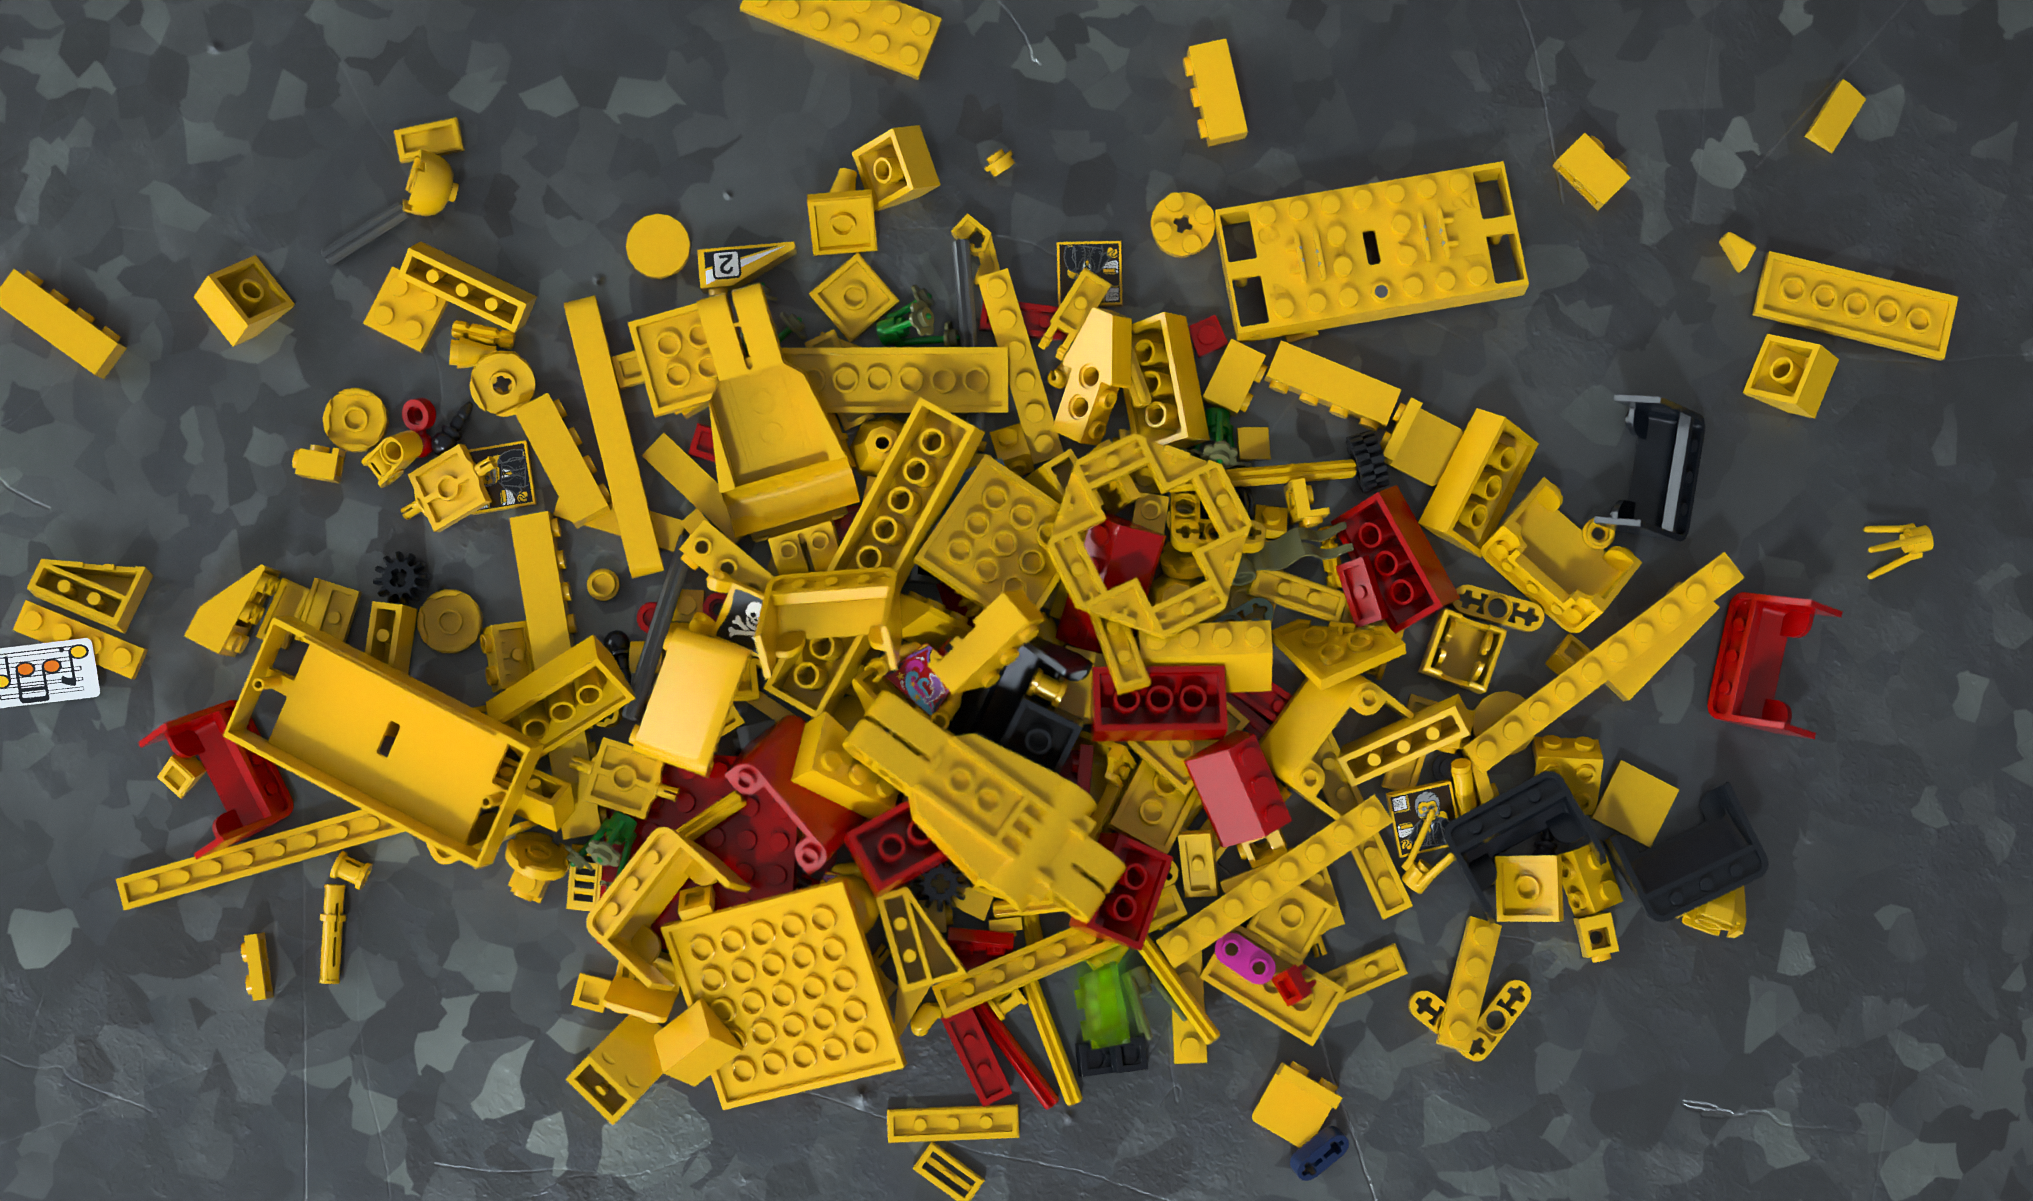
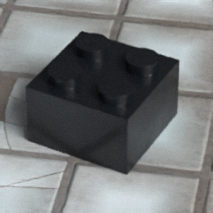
(1041, 733)

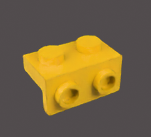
(1587, 883)

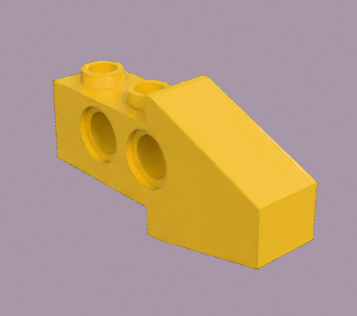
(1099, 367)

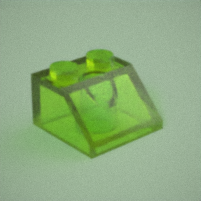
(1103, 1007)

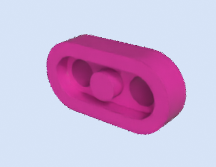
(1245, 958)

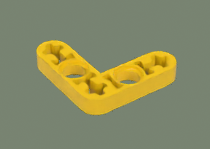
(1194, 525)
(1489, 1036)

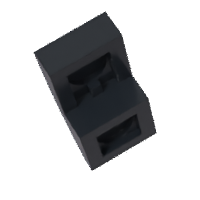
(1112, 1059)

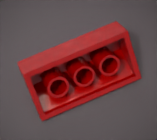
(1119, 555)
(1399, 556)
(1175, 706)

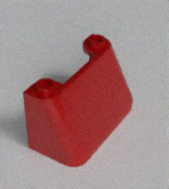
(770, 763)

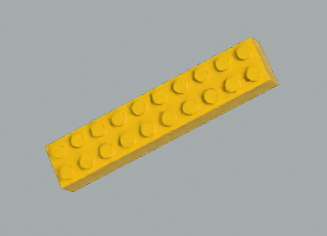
(884, 533)

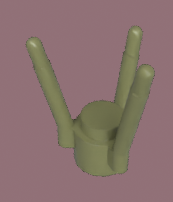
(1138, 984)

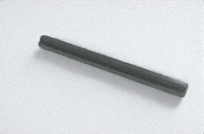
(966, 308)
(657, 633)

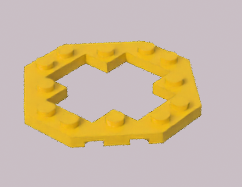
(1128, 602)

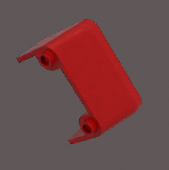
(1753, 657)
(243, 780)

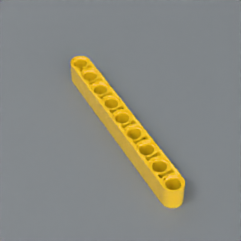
(613, 437)

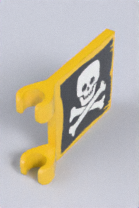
(738, 615)

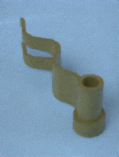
(1288, 549)

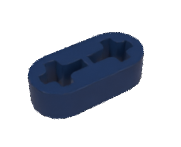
(1319, 1153)

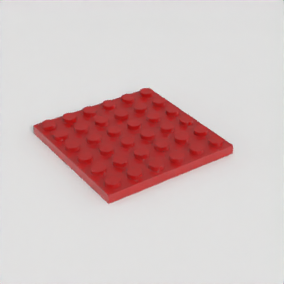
(752, 842)

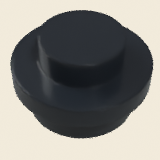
(1442, 766)

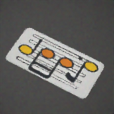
(48, 673)

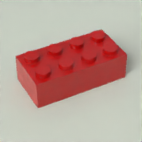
(892, 850)

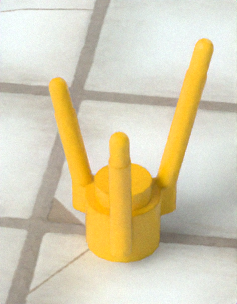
(1913, 540)
(1421, 874)

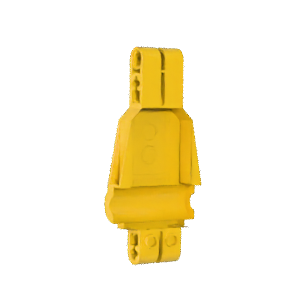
(773, 439)
(990, 810)

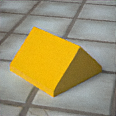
(695, 1044)

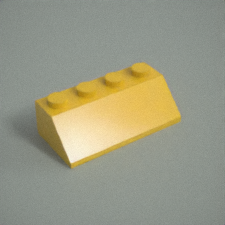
(1171, 376)
(1478, 481)
(1238, 646)
(563, 696)

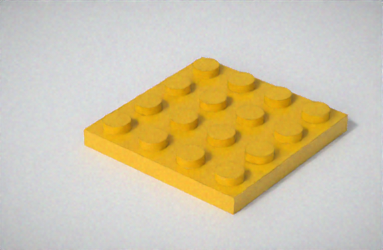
(995, 538)

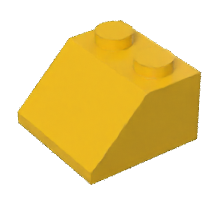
(896, 167)
(243, 300)
(1791, 375)

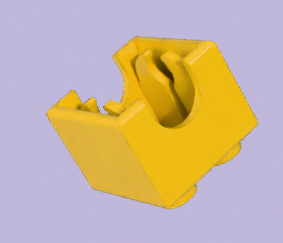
(1462, 651)

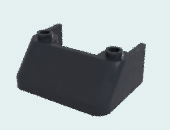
(1662, 471)
(1511, 819)

